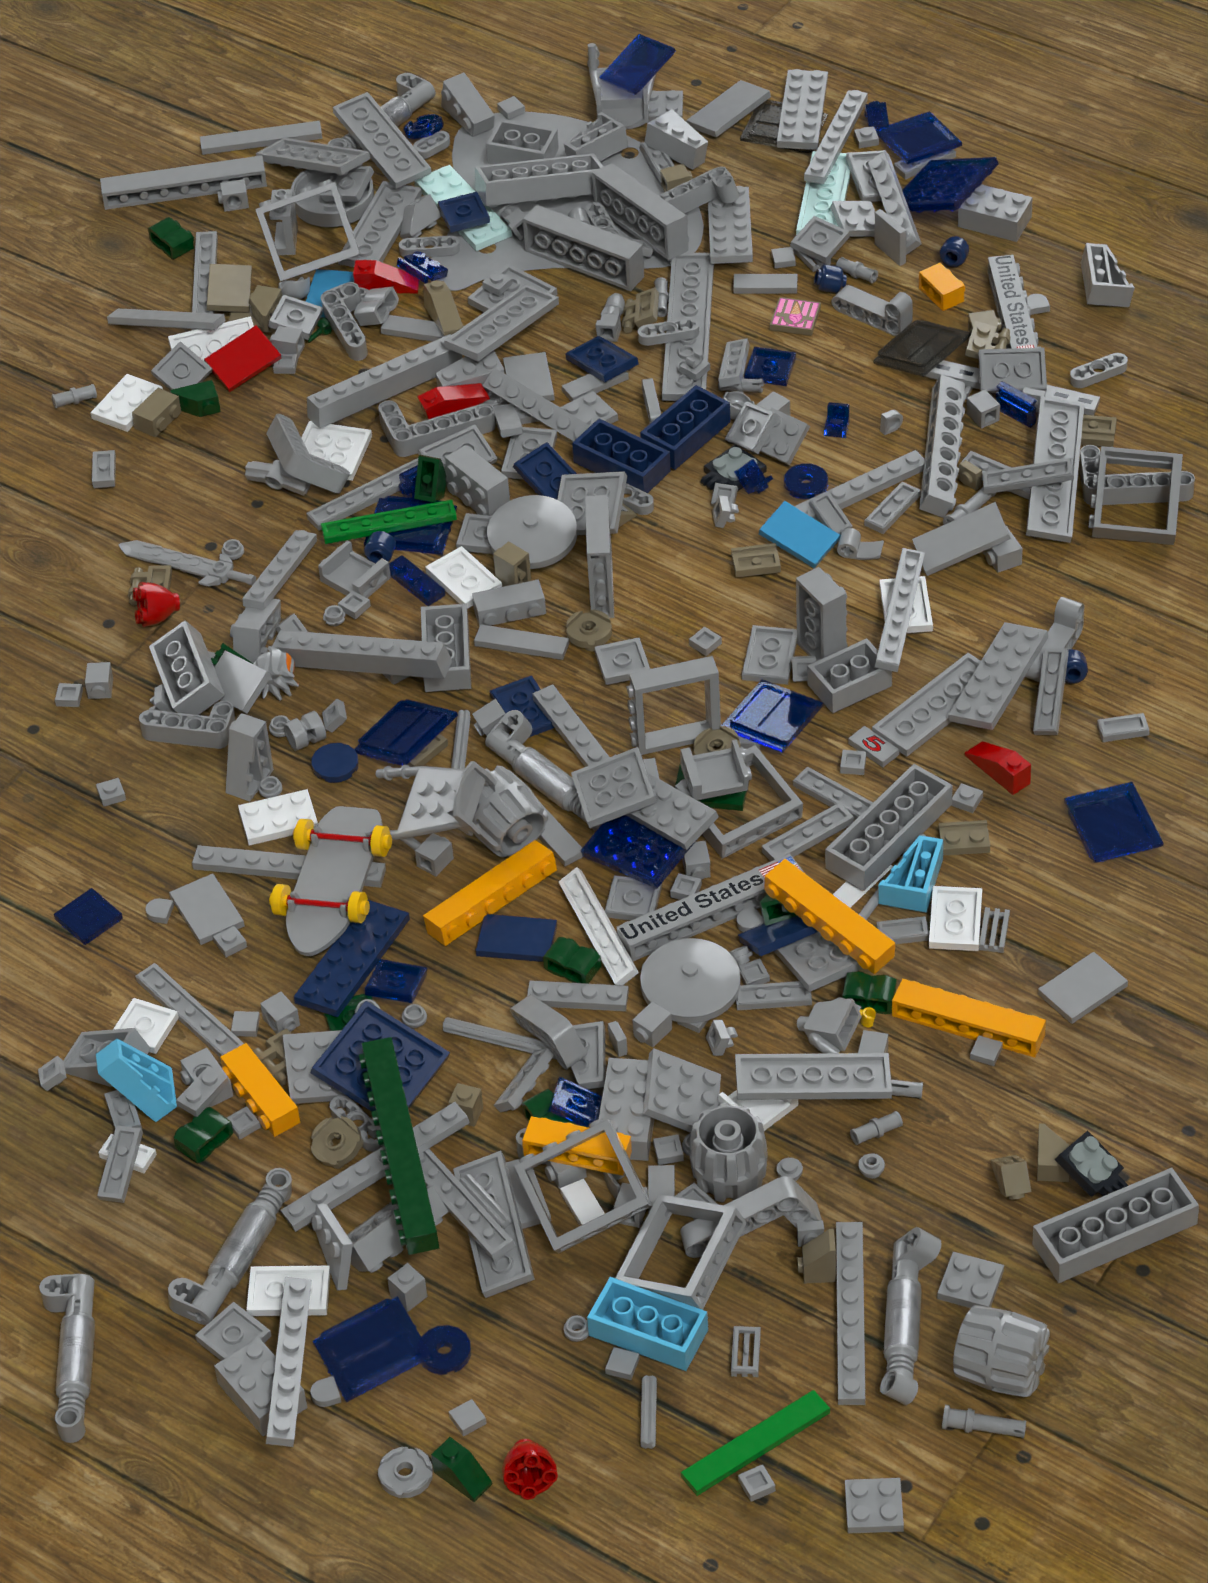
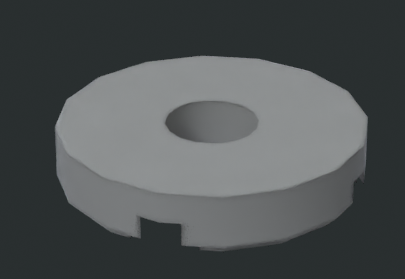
(408, 1485)

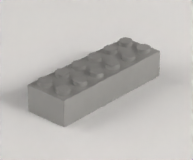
(536, 179)
(641, 211)
(583, 247)
(888, 827)
(1115, 1225)

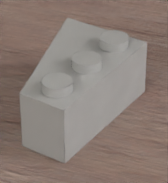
(466, 105)
(469, 371)
(247, 756)

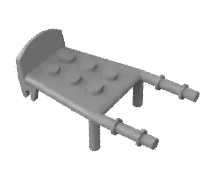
(615, 102)
(438, 799)

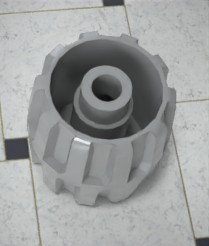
(508, 814)
(728, 1152)
(1001, 1350)

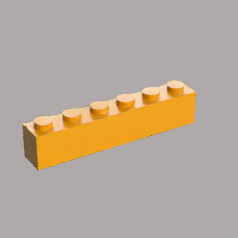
(490, 892)
(829, 916)
(968, 1017)

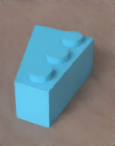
(913, 878)
(138, 1077)

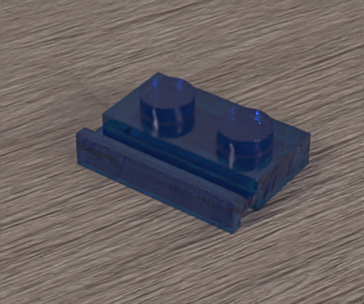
(422, 267)
(1016, 404)

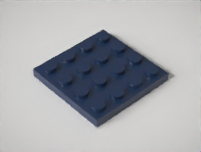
(415, 1054)

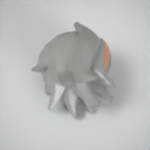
(281, 667)

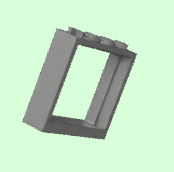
(287, 199)
(1144, 459)
(599, 554)
(667, 677)
(764, 824)
(602, 1222)
(712, 1260)

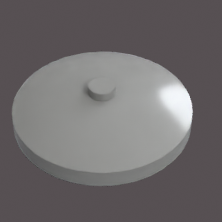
(537, 526)
(691, 979)

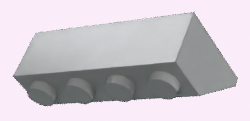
(379, 1235)

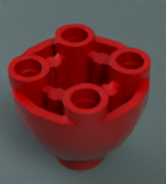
(154, 603)
(529, 1469)

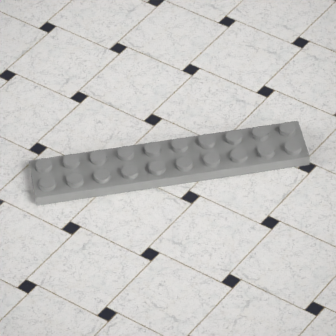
(688, 298)

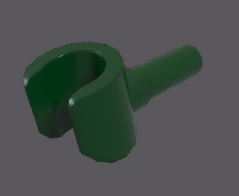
(324, 328)

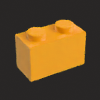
(941, 286)

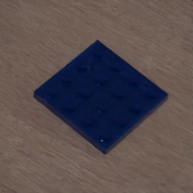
(947, 183)
(634, 850)

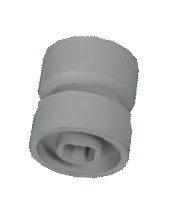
(306, 730)

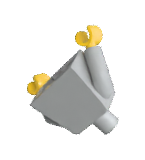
(833, 1024)

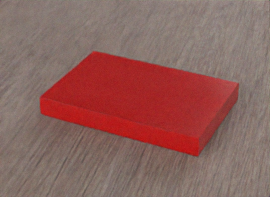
(242, 358)

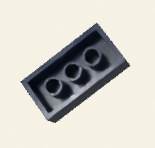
(688, 424)
(612, 449)

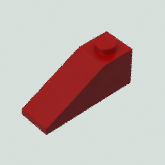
(375, 274)
(451, 399)
(1001, 765)

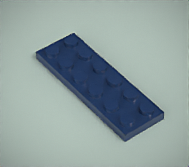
(351, 960)

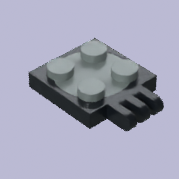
(722, 468)
(1092, 1166)

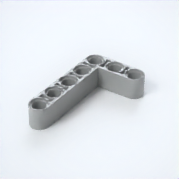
(408, 439)
(297, 460)
(1132, 487)
(758, 1208)

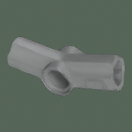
(275, 476)

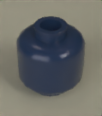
(954, 251)
(830, 279)
(379, 546)
(1076, 667)

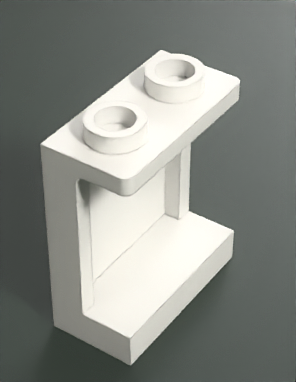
(767, 1110)

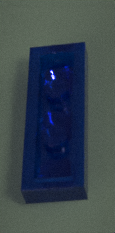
(416, 581)

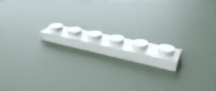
(598, 927)

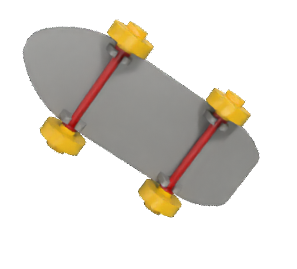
(331, 877)

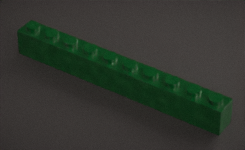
(400, 1146)

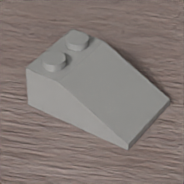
(82, 1056)

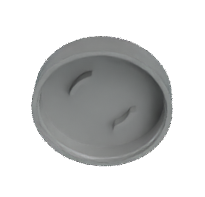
(325, 213)

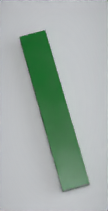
(388, 521)
(755, 1442)

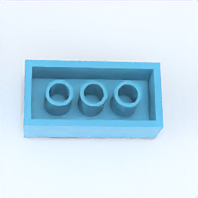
(647, 1323)

